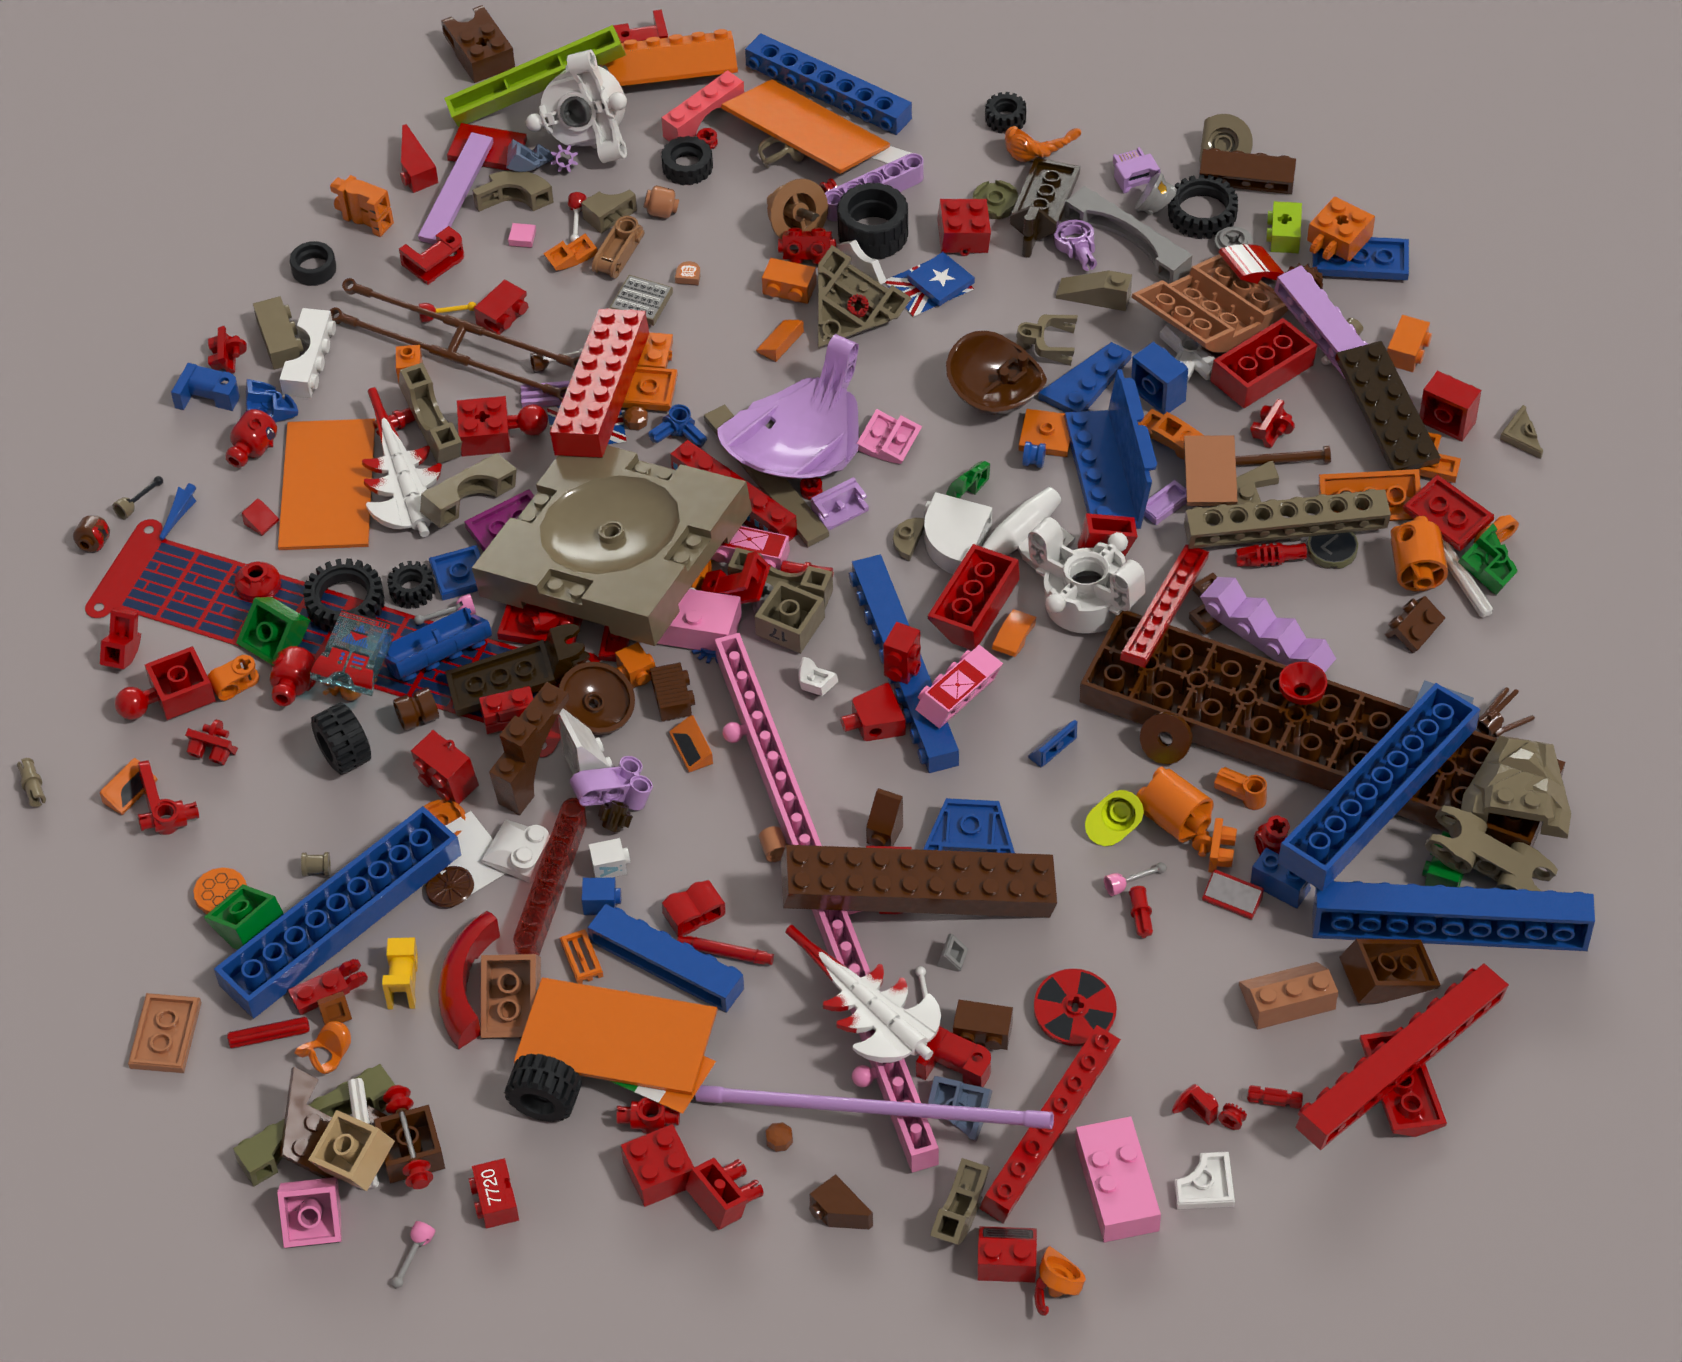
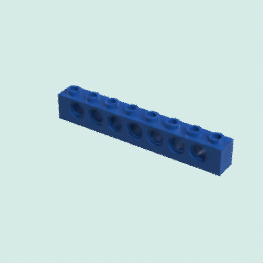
(828, 84)

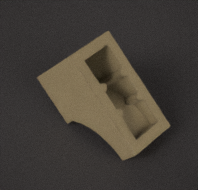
(604, 210)

